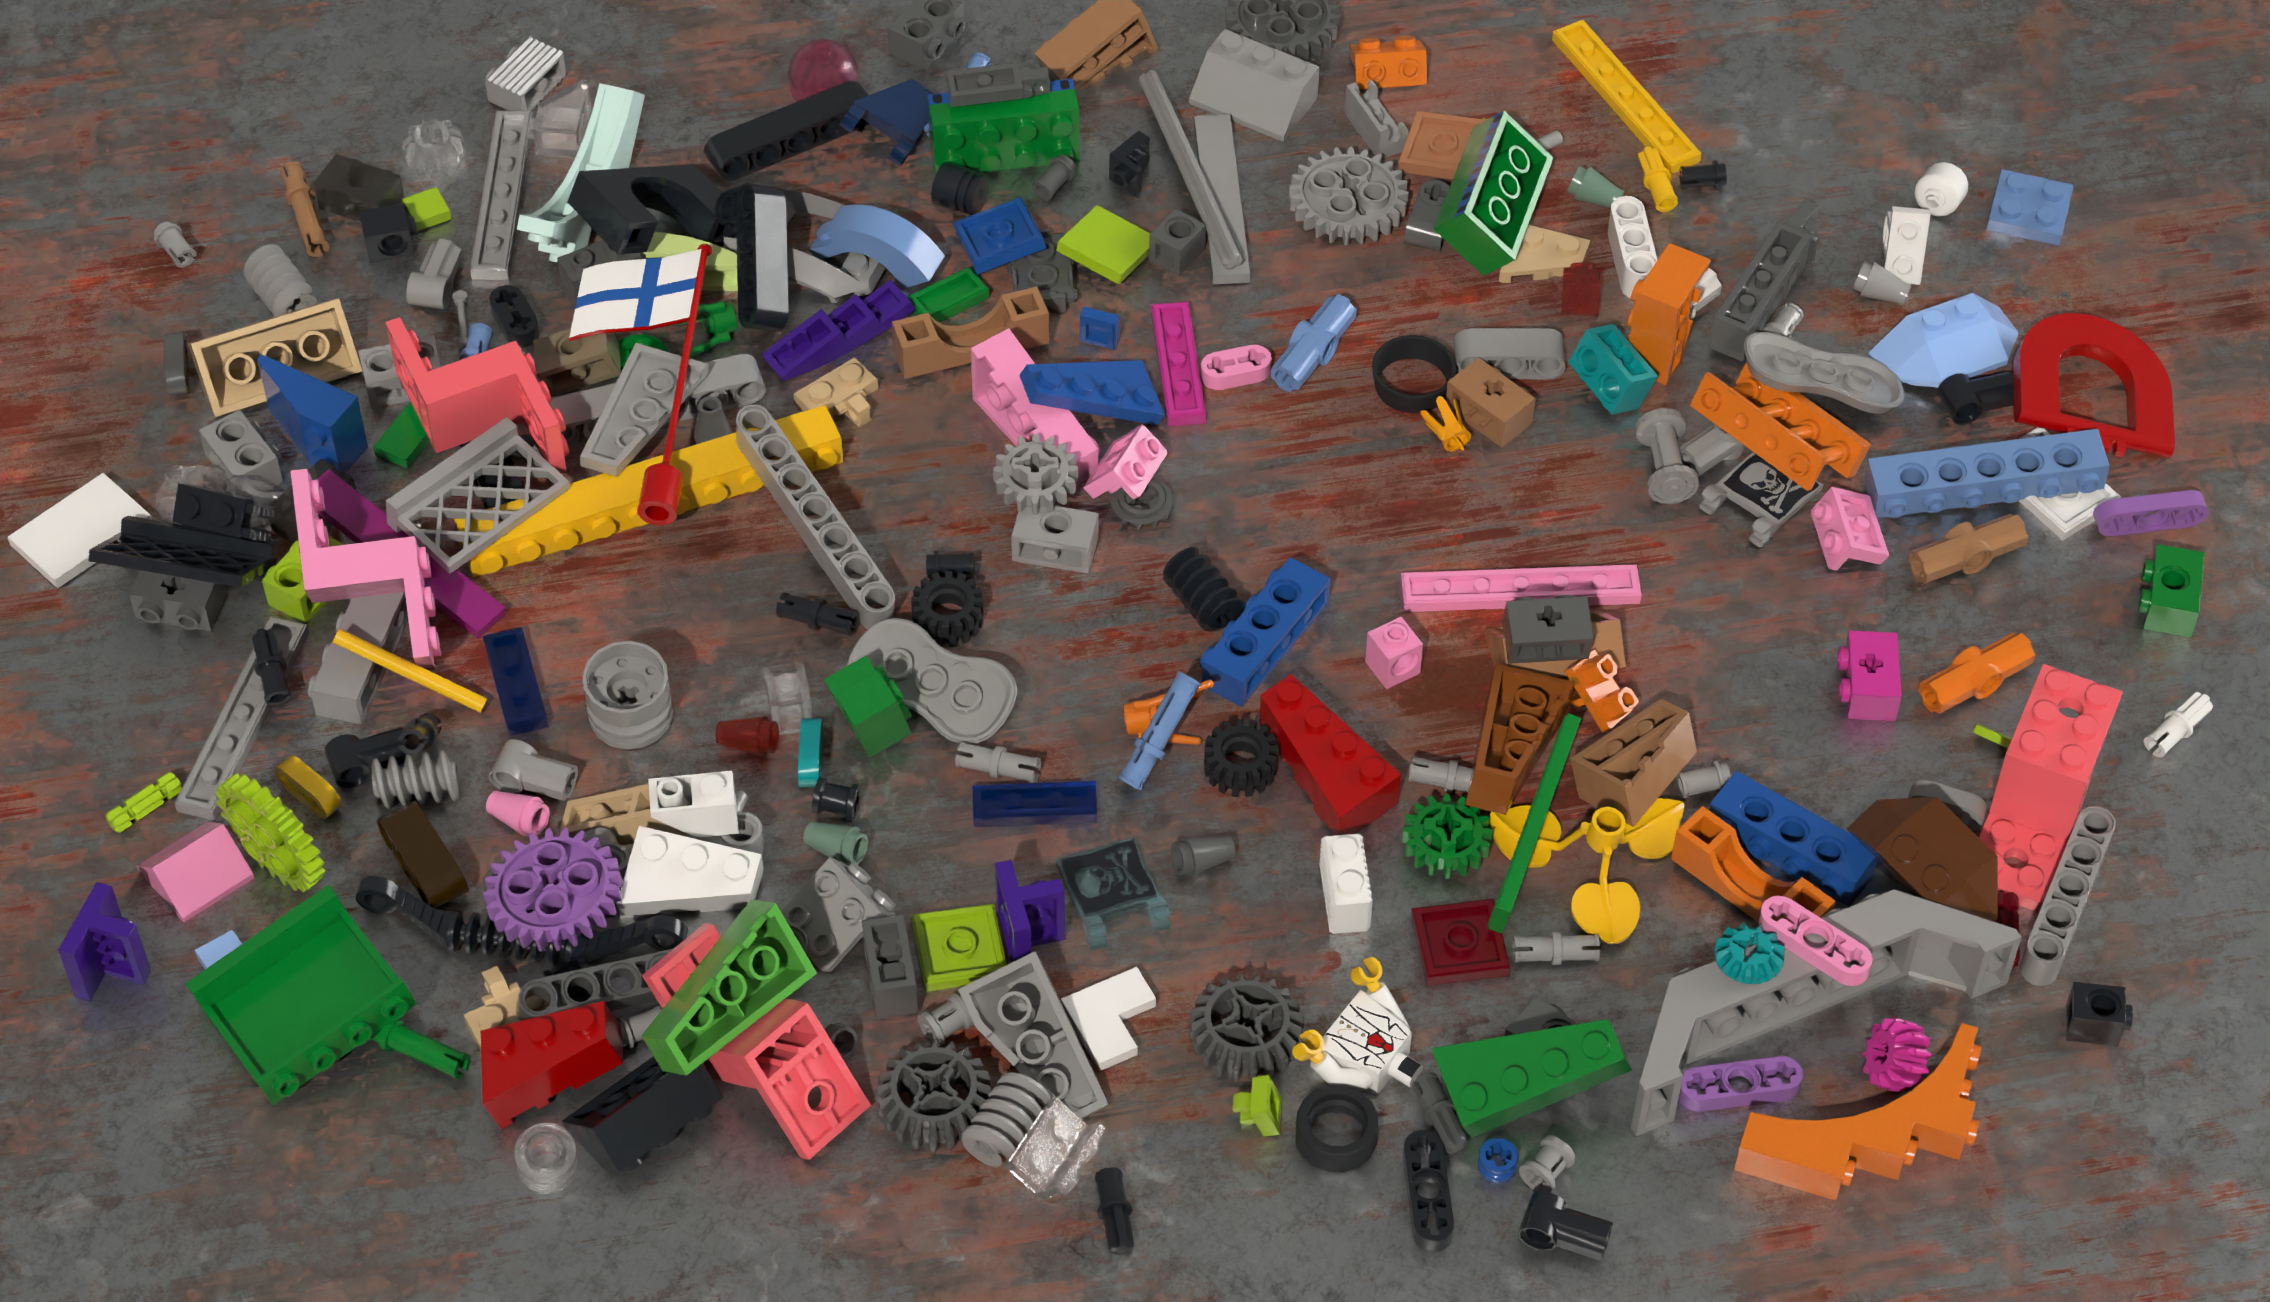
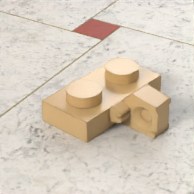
(842, 392)
(498, 1005)

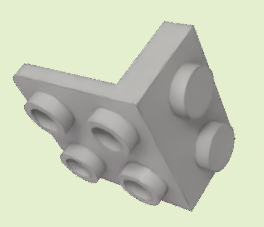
(833, 910)

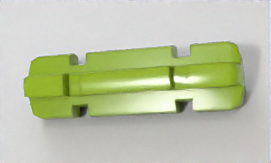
(143, 802)

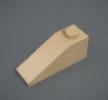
(616, 810)

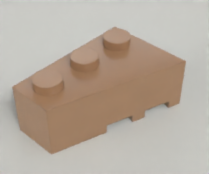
(1635, 760)

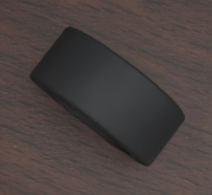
(1341, 1100)

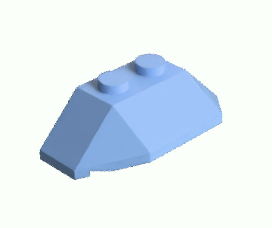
(1948, 340)

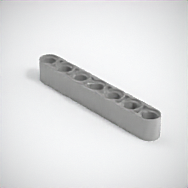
(730, 379)
(809, 501)

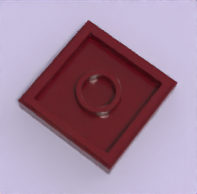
(1458, 944)

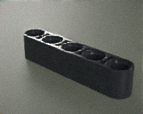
(783, 132)

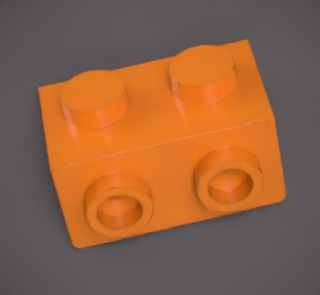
(1389, 63)

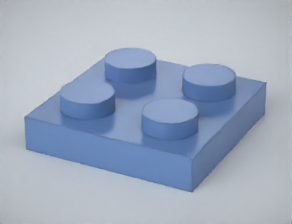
(2030, 207)

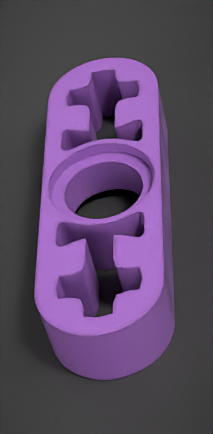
(2173, 510)
(1750, 1069)

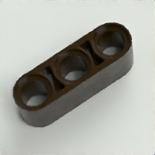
(422, 855)

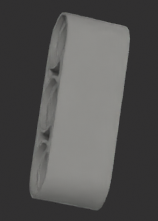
(1514, 351)

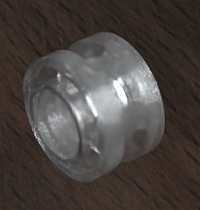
(550, 1176)

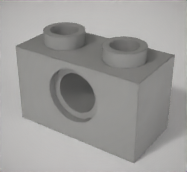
(1056, 538)

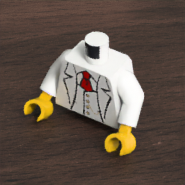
(1365, 1042)

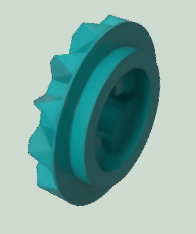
(1761, 966)

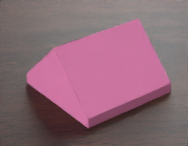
(197, 870)

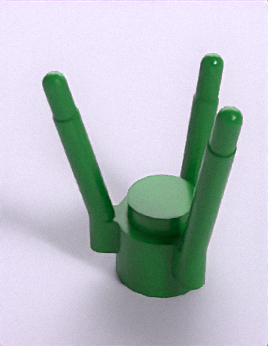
(716, 319)

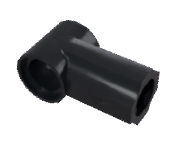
(1970, 398)
(353, 757)
(1552, 1223)

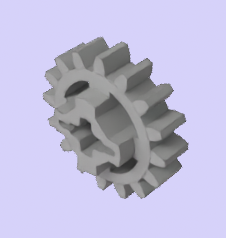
(1035, 474)

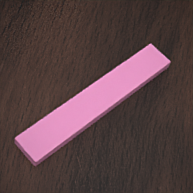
(1495, 586)

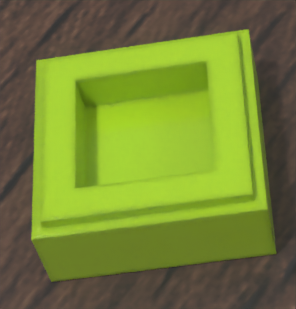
(427, 208)

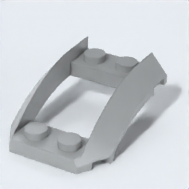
(858, 273)

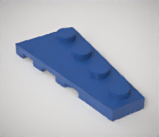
(1096, 388)

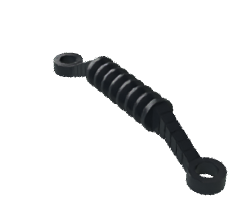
(449, 928)

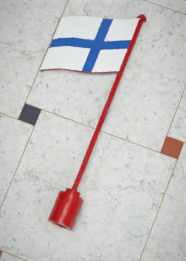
(638, 298)

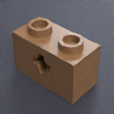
(1491, 402)

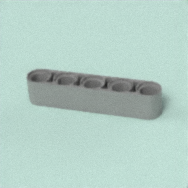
(2067, 896)

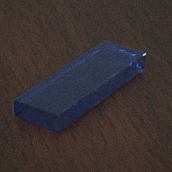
(515, 681)
(1034, 803)

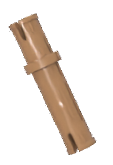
(302, 200)

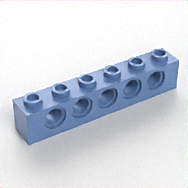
(1986, 473)

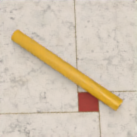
(409, 670)

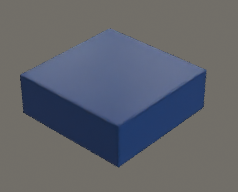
(1099, 328)

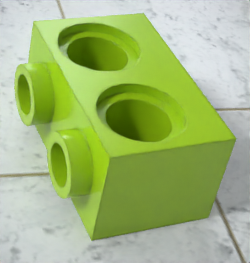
(285, 586)

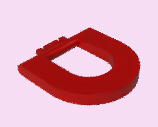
(2134, 362)

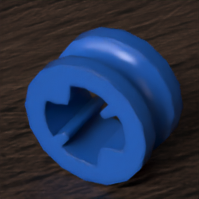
(1506, 1152)

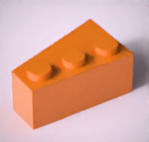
(1662, 309)

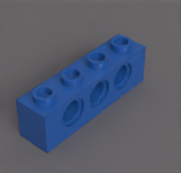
(1265, 631)
(1812, 839)

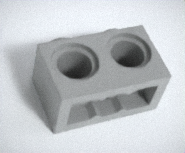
(380, 375)
(241, 448)

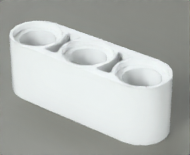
(1630, 242)

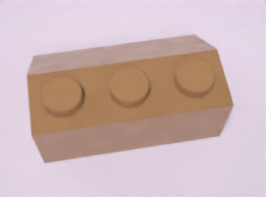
(1606, 641)

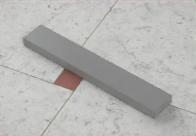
(1219, 167)
(501, 196)
(236, 727)

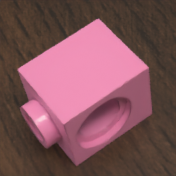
(1393, 652)

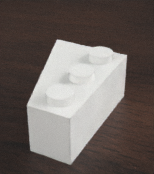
(686, 874)

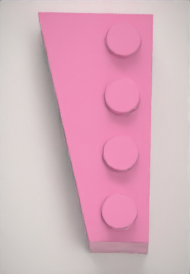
(1003, 398)

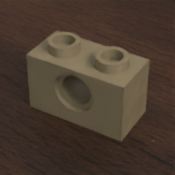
(576, 363)

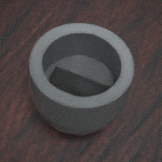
(846, 1036)

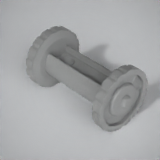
(1672, 479)

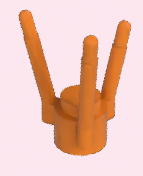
(1140, 713)

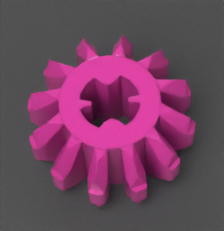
(1896, 1054)

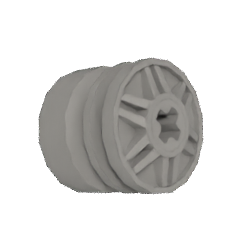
(627, 695)

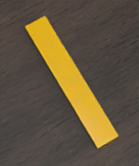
(1625, 95)

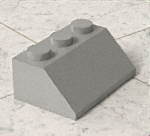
(1255, 85)

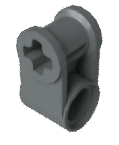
(1422, 219)

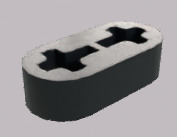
(521, 313)

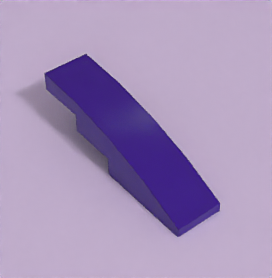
(834, 335)

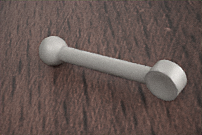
(460, 298)

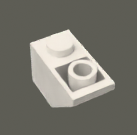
(696, 803)

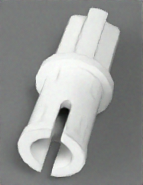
(2178, 724)

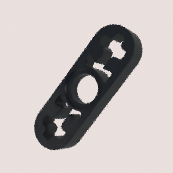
(1420, 1206)

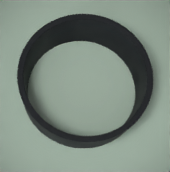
(1412, 348)

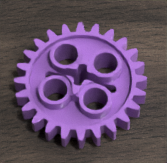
(553, 889)

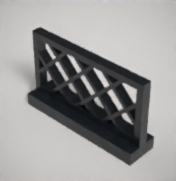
(186, 552)

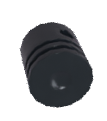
(960, 188)

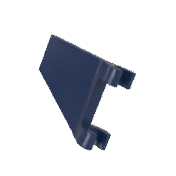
(895, 111)

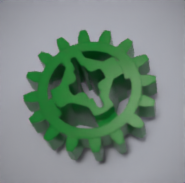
(1427, 840)

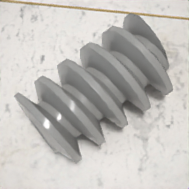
(277, 280)
(415, 780)
(1004, 1118)

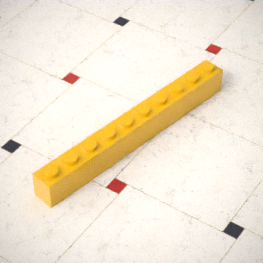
(610, 503)

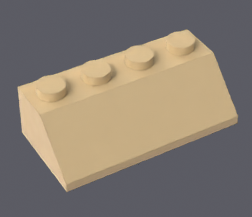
(306, 339)

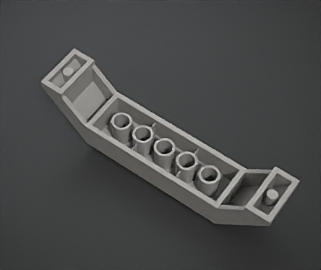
(1905, 936)

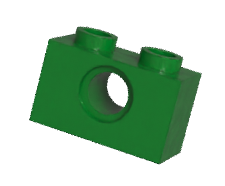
(2173, 590)

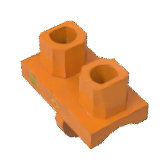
(1599, 690)

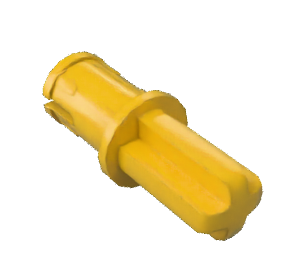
(1657, 179)

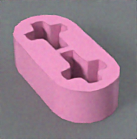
(1236, 367)

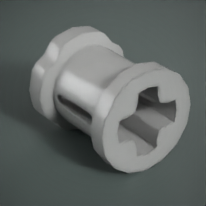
(945, 1020)
(1547, 1164)

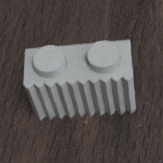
(525, 76)

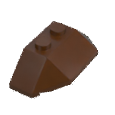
(1931, 853)

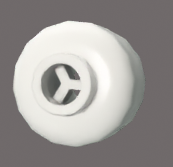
(1943, 186)

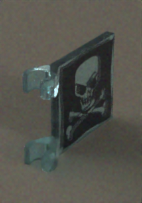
(1111, 883)

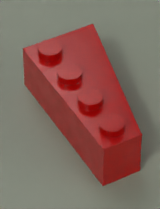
(1329, 760)

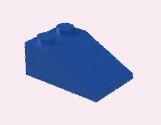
(314, 414)

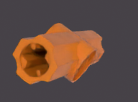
(1976, 672)

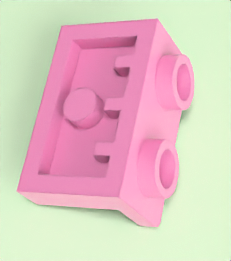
(1127, 464)
(1848, 528)

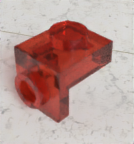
(1580, 290)

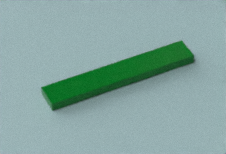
(1533, 823)

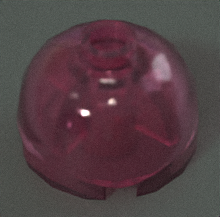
(820, 66)

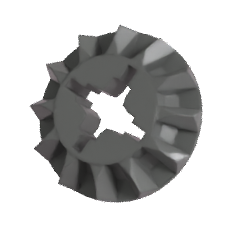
(1159, 505)

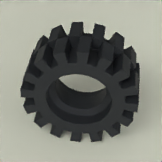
(950, 591)
(1244, 739)

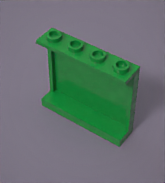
(300, 994)

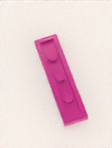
(1178, 364)

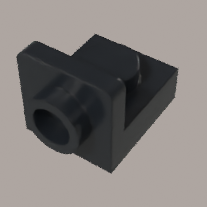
(1128, 163)

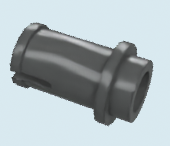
(1059, 171)

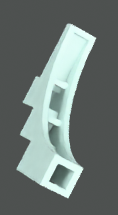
(605, 145)

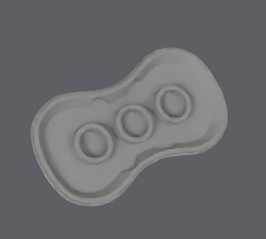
(1841, 376)
(956, 693)

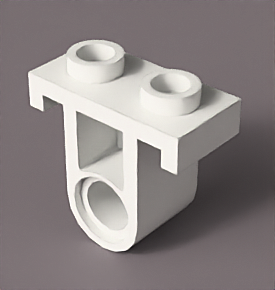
(1905, 242)

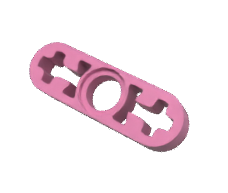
(1818, 957)

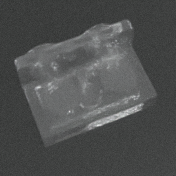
(1054, 1151)

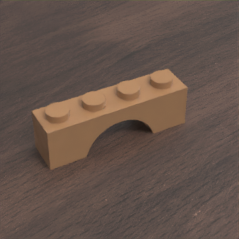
(929, 346)

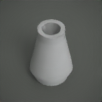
(1880, 284)

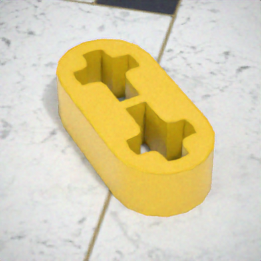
(308, 787)

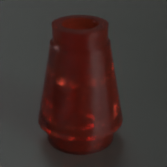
(749, 735)

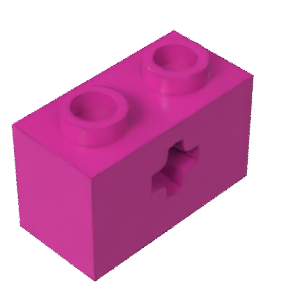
(1871, 675)

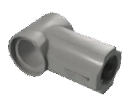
(434, 281)
(1709, 449)
(523, 768)

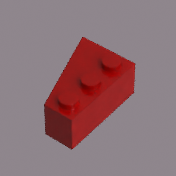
(544, 1056)

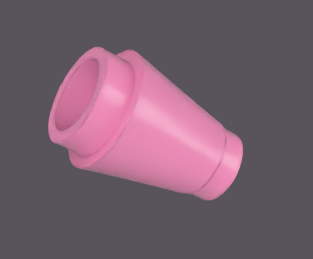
(519, 812)

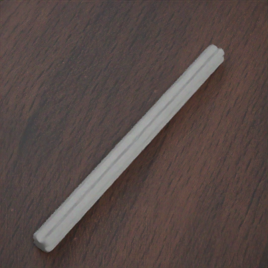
(1190, 170)

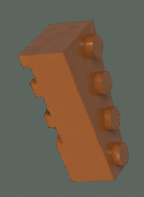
(1515, 729)

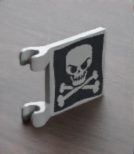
(1762, 492)

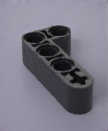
(761, 253)

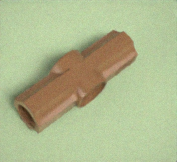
(1967, 548)

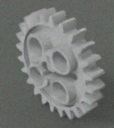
(1348, 195)

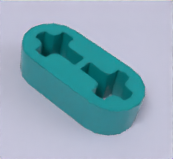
(810, 751)

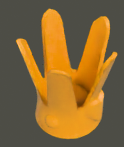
(1454, 433)

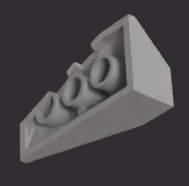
(1030, 1028)

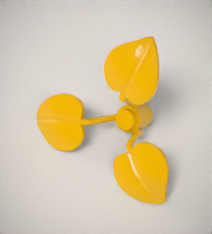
(1604, 908)

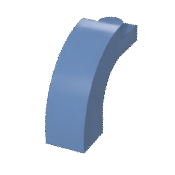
(882, 236)

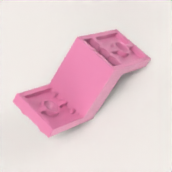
(364, 568)

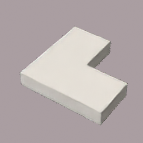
(1099, 1012)

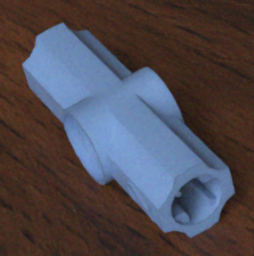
(1313, 343)

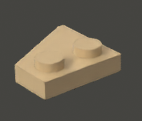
(1545, 254)

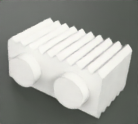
(1345, 883)

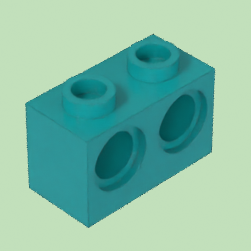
(1612, 369)

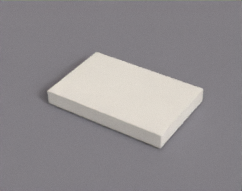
(2066, 512)
(61, 536)

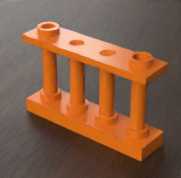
(1781, 427)

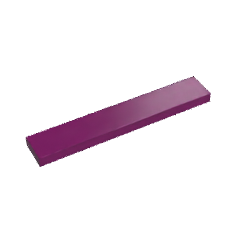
(366, 523)

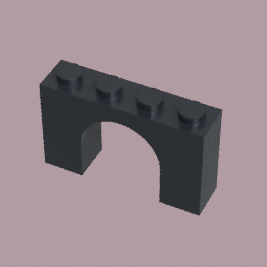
(618, 200)

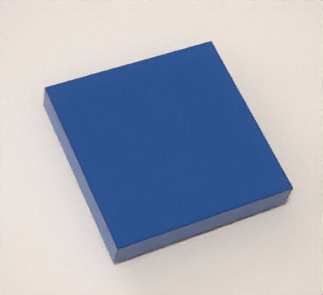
(999, 235)

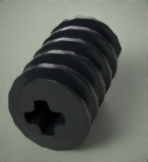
(1202, 589)

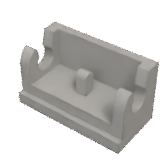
(1373, 121)

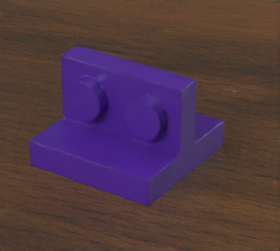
(1028, 913)
(101, 945)

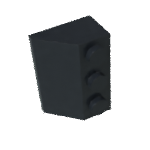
(641, 1113)

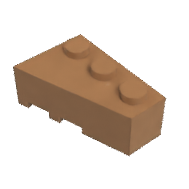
(1096, 42)

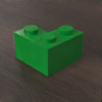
(870, 704)

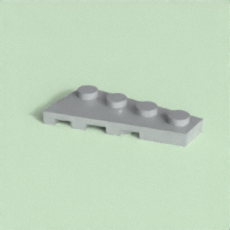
(637, 407)

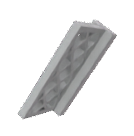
(451, 478)

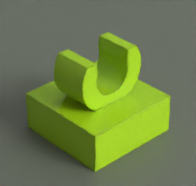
(1260, 1106)

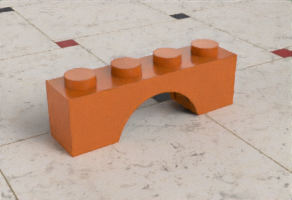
(1714, 855)

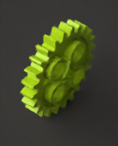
(270, 832)

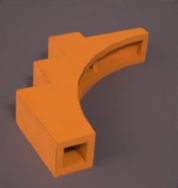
(1824, 1153)

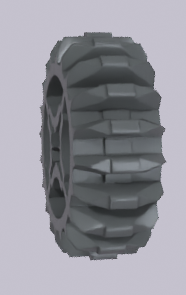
(1251, 1008)
(931, 1080)

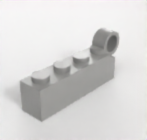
(347, 680)

